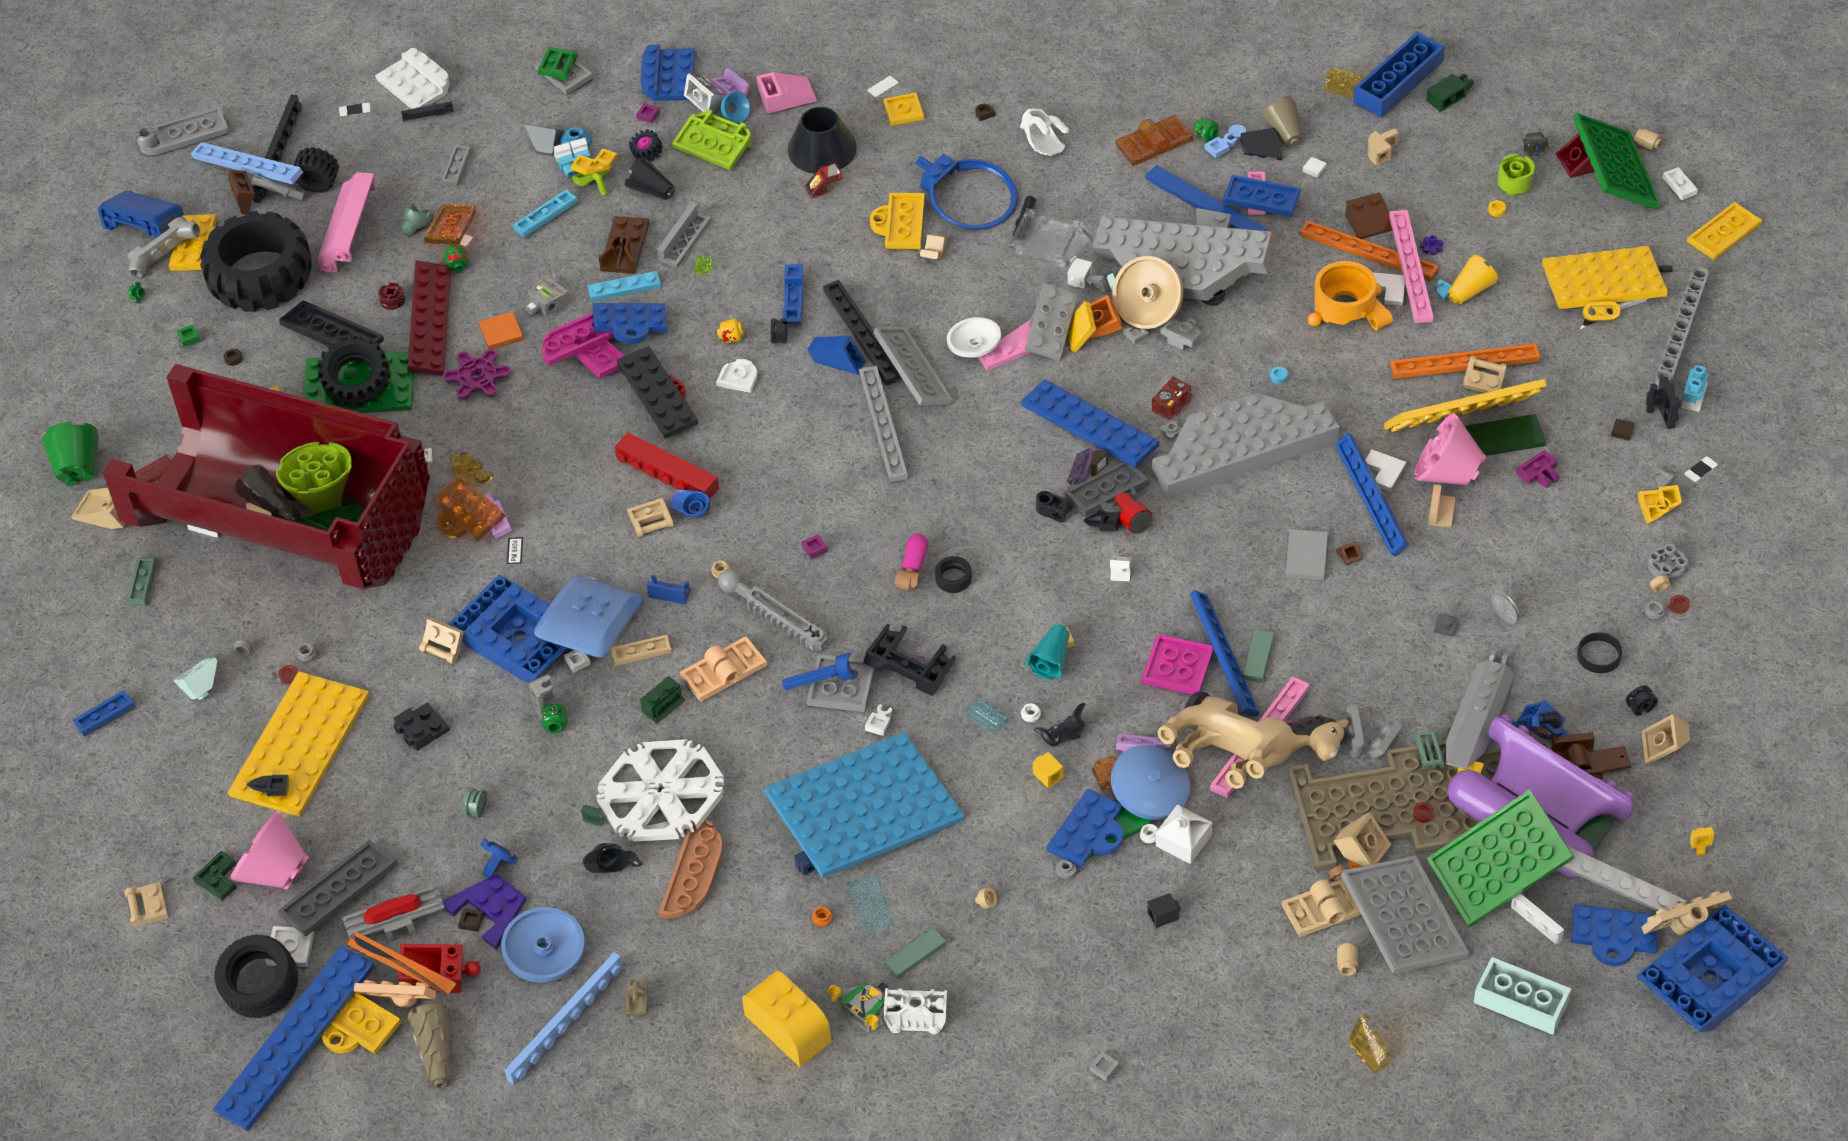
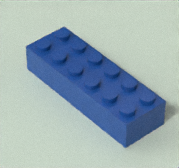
(1398, 74)

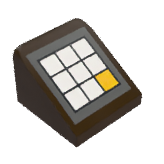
(1099, 461)

